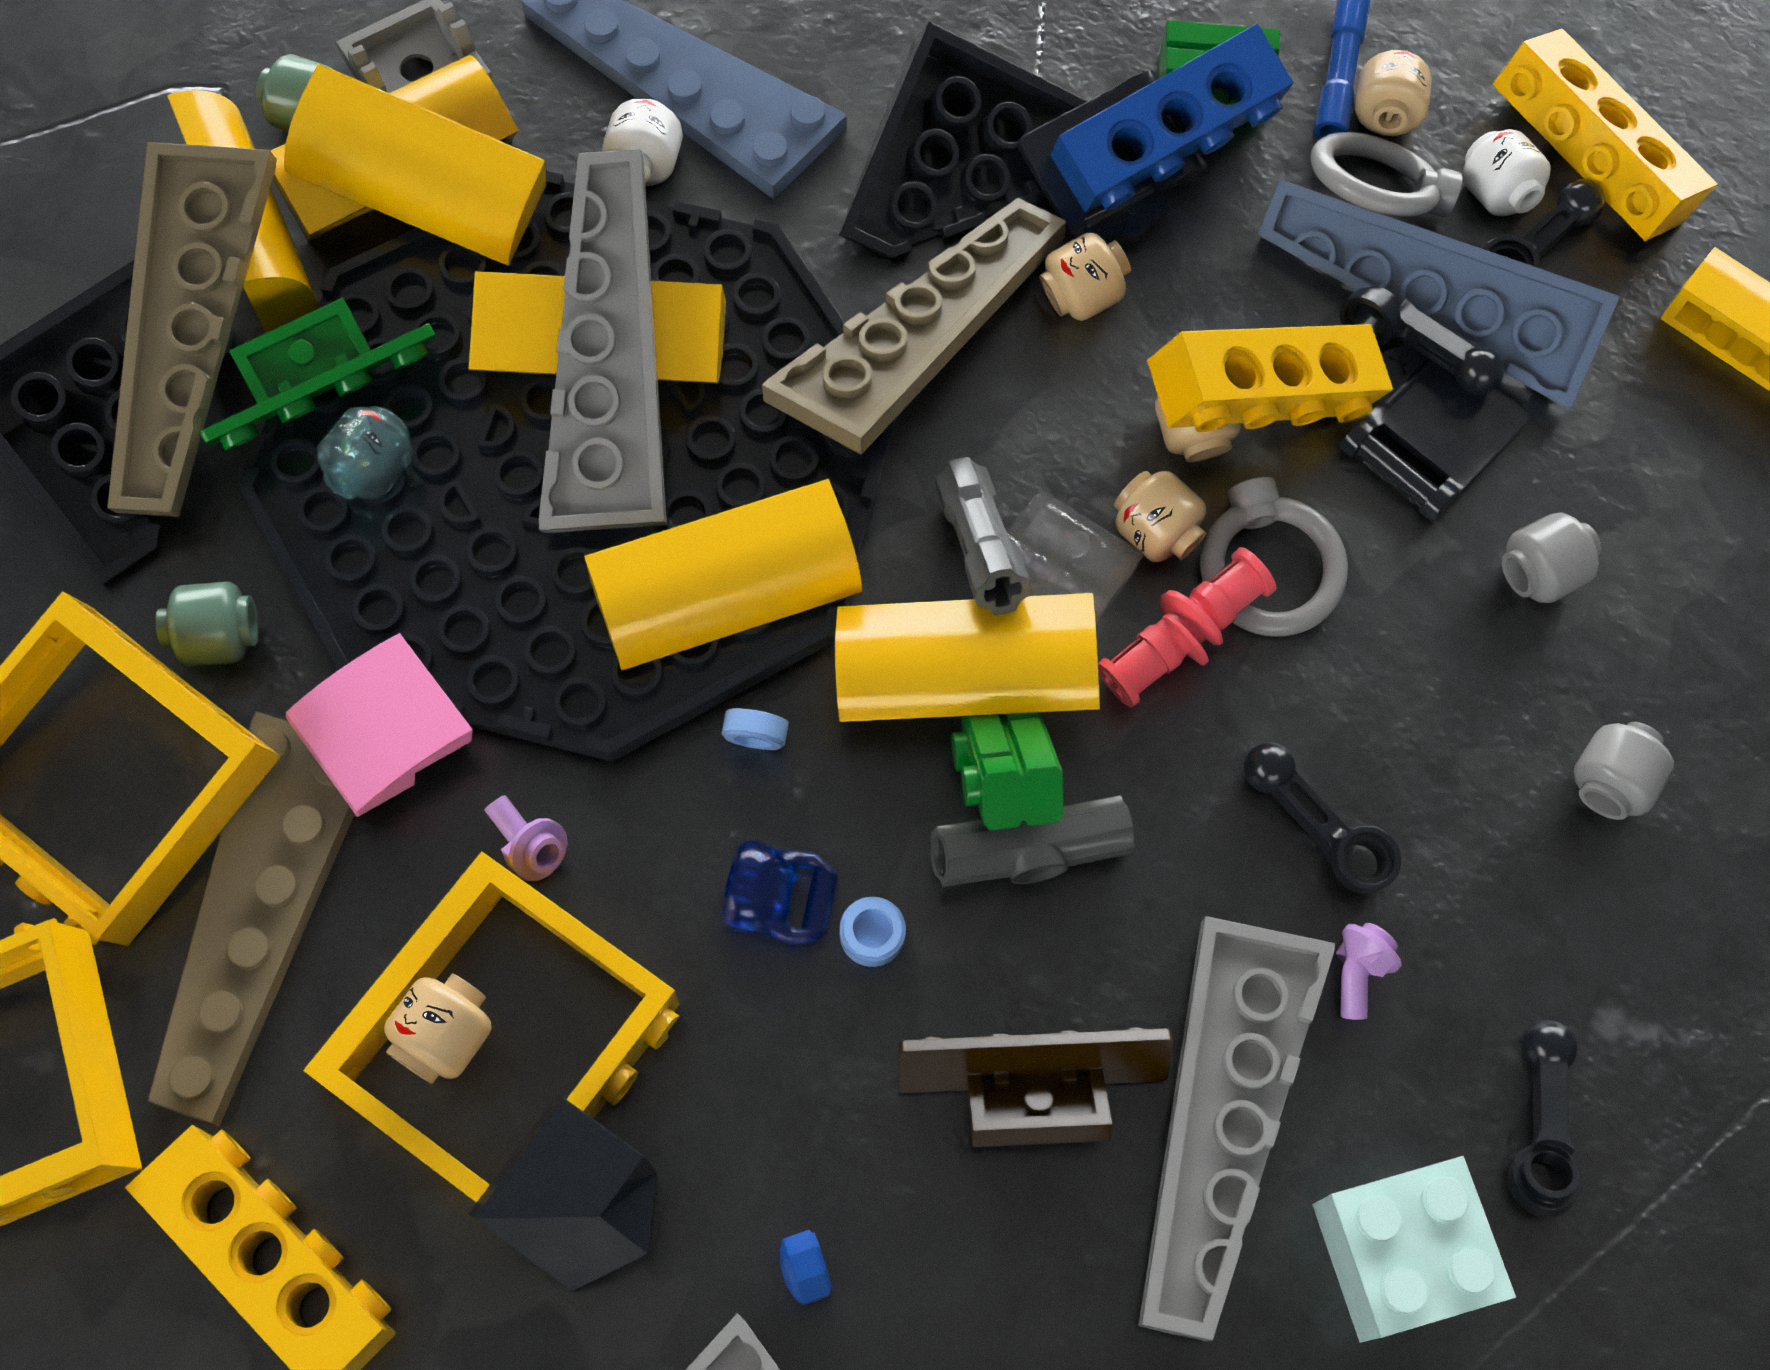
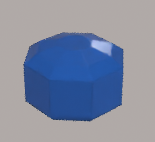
(804, 1268)

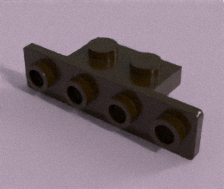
(1036, 1083)

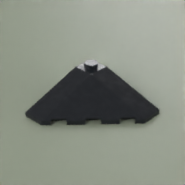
(949, 145)
(62, 419)

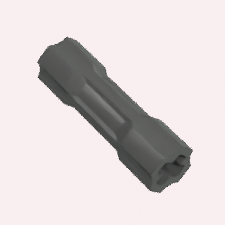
(991, 561)

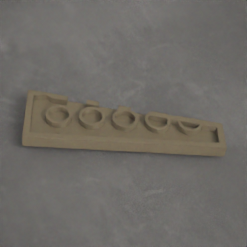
(187, 280)
(889, 356)
(249, 925)

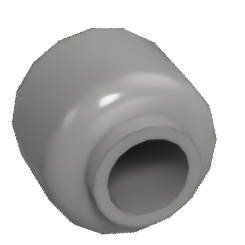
(1551, 558)
(1623, 770)

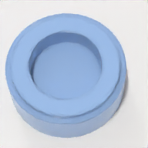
(755, 729)
(872, 931)

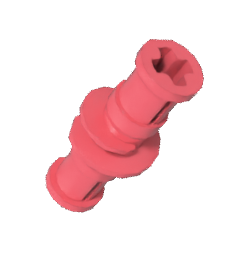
(1186, 626)

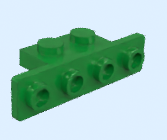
(305, 361)

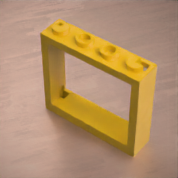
(24, 681)
(428, 955)
(92, 1067)

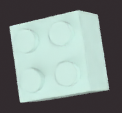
(1412, 1249)

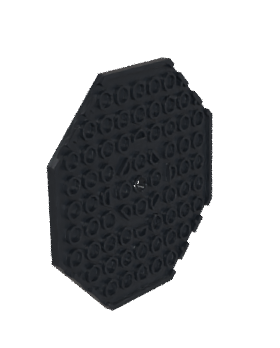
(457, 539)

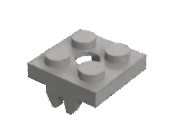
(419, 31)

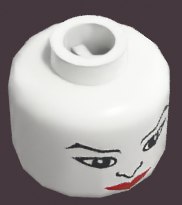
(647, 127)
(1506, 172)

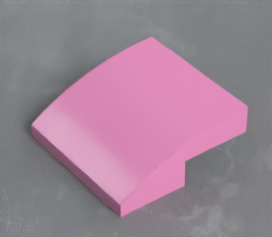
(378, 724)

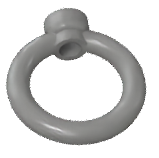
(1433, 190)
(1256, 505)

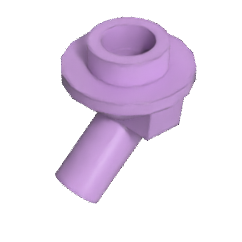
(529, 842)
(1364, 953)

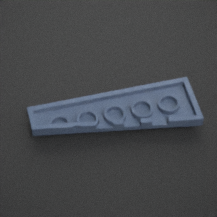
(723, 103)
(1529, 316)

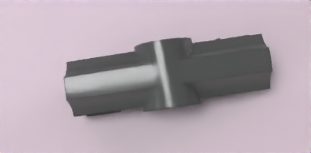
(1035, 852)

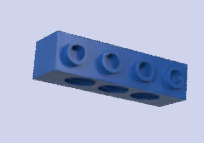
(1241, 66)

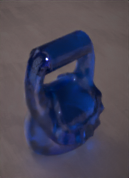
(762, 888)

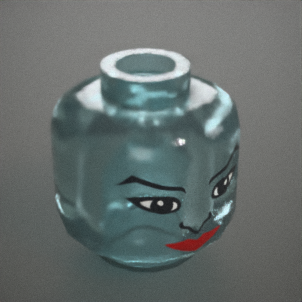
(364, 453)

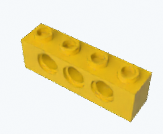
(1603, 133)
(1269, 376)
(177, 1195)

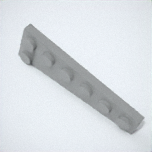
(605, 400)
(1236, 1064)

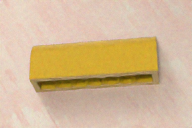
(455, 91)
(413, 164)
(275, 274)
(1727, 314)
(521, 316)
(724, 574)
(966, 659)

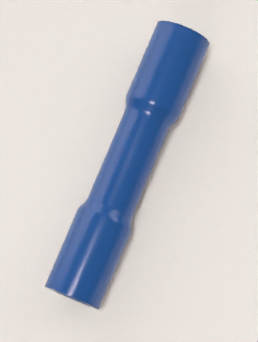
(1338, 92)

